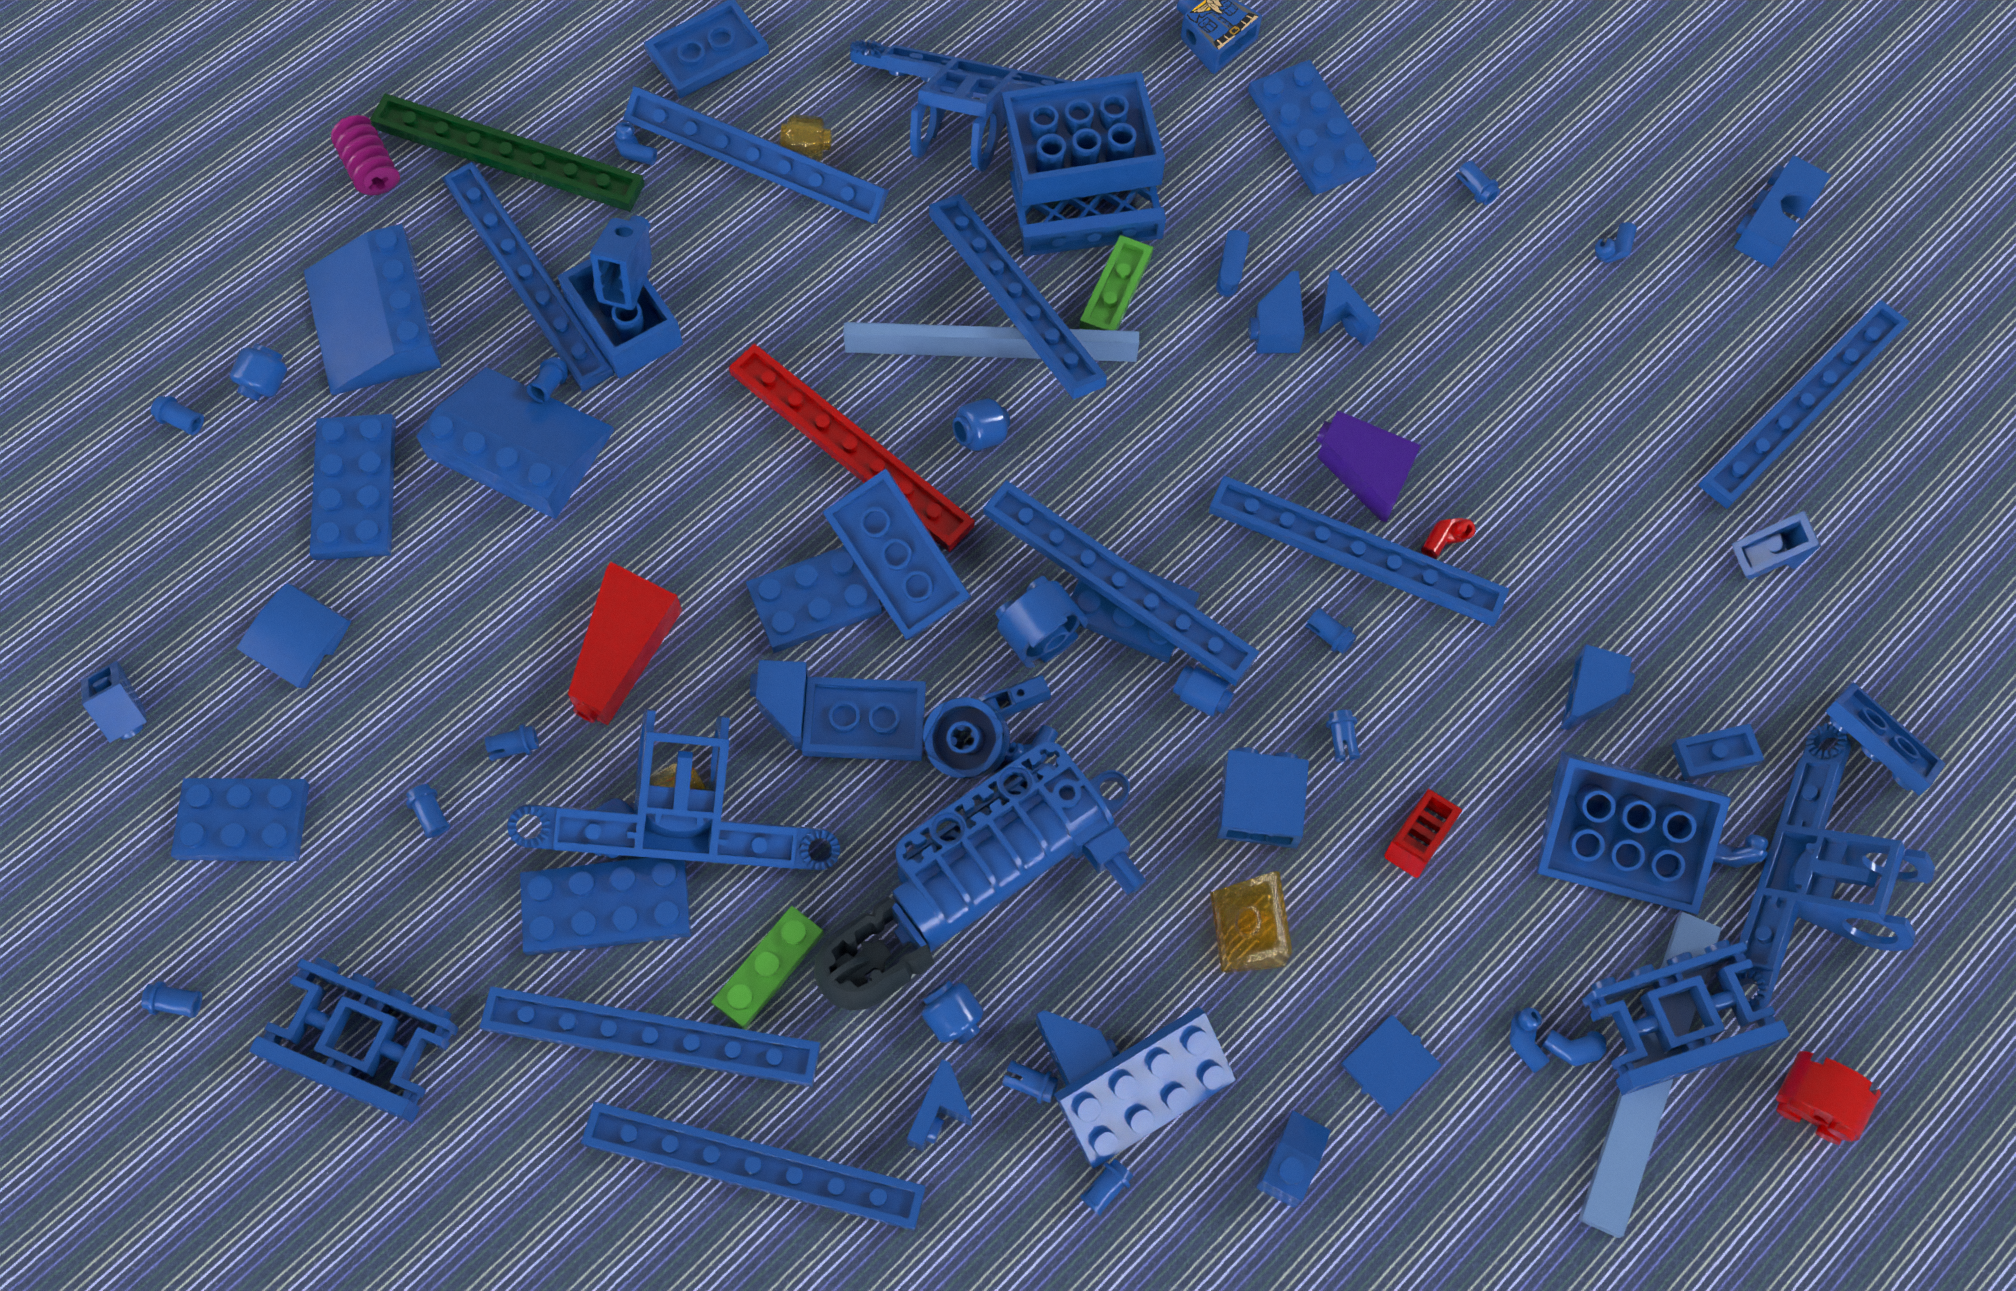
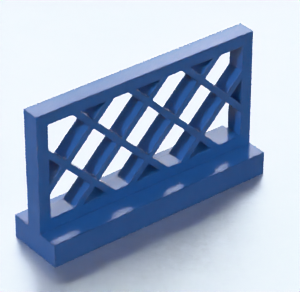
(1091, 227)

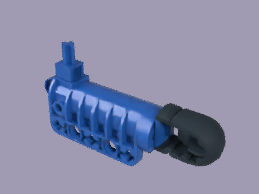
(978, 869)

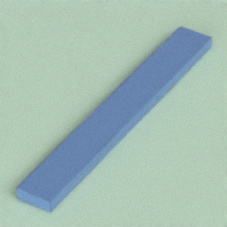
(977, 341)
(1640, 1112)

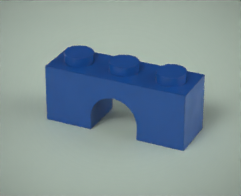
(1792, 192)

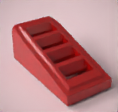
(1408, 852)

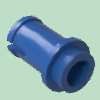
(1478, 183)
(551, 374)
(170, 411)
(1331, 631)
(1343, 733)
(512, 742)
(424, 803)
(161, 998)
(1033, 1083)
(1107, 1186)

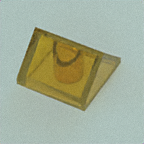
(1252, 924)

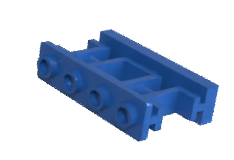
(1696, 1046)
(341, 1068)

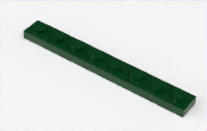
(507, 152)

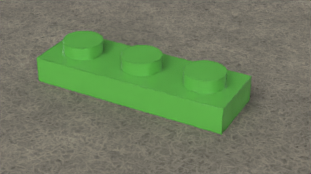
(1116, 285)
(767, 967)

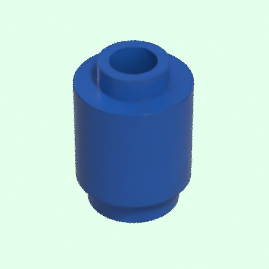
(1203, 690)

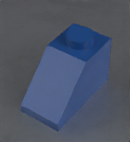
(1279, 319)
(1596, 684)
(781, 696)
(113, 703)
(1074, 1046)
(1294, 1160)

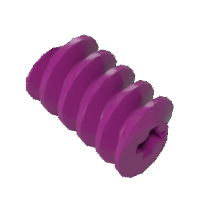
(364, 155)

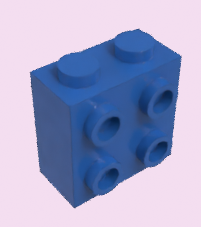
(1263, 798)

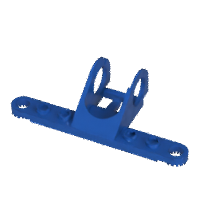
(951, 87)
(676, 819)
(1811, 861)

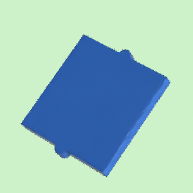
(1390, 1065)

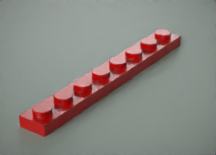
(847, 442)

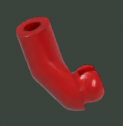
(1447, 532)

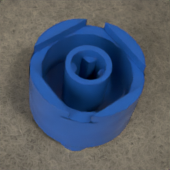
(1040, 622)
(945, 747)

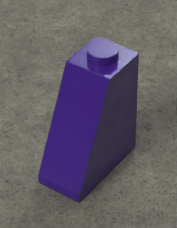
(1367, 460)

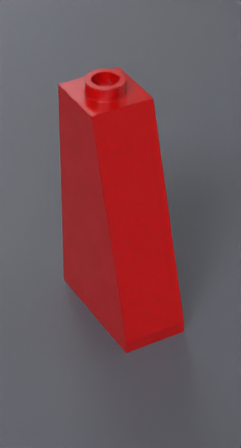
(620, 641)

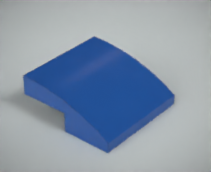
(293, 635)

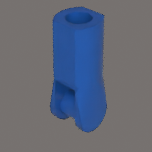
(1232, 262)
(1020, 696)

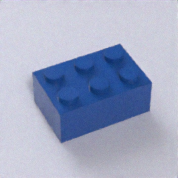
(623, 335)

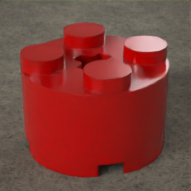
(1828, 1097)

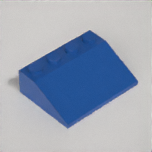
(1083, 138)
(371, 312)
(513, 442)
(1631, 832)

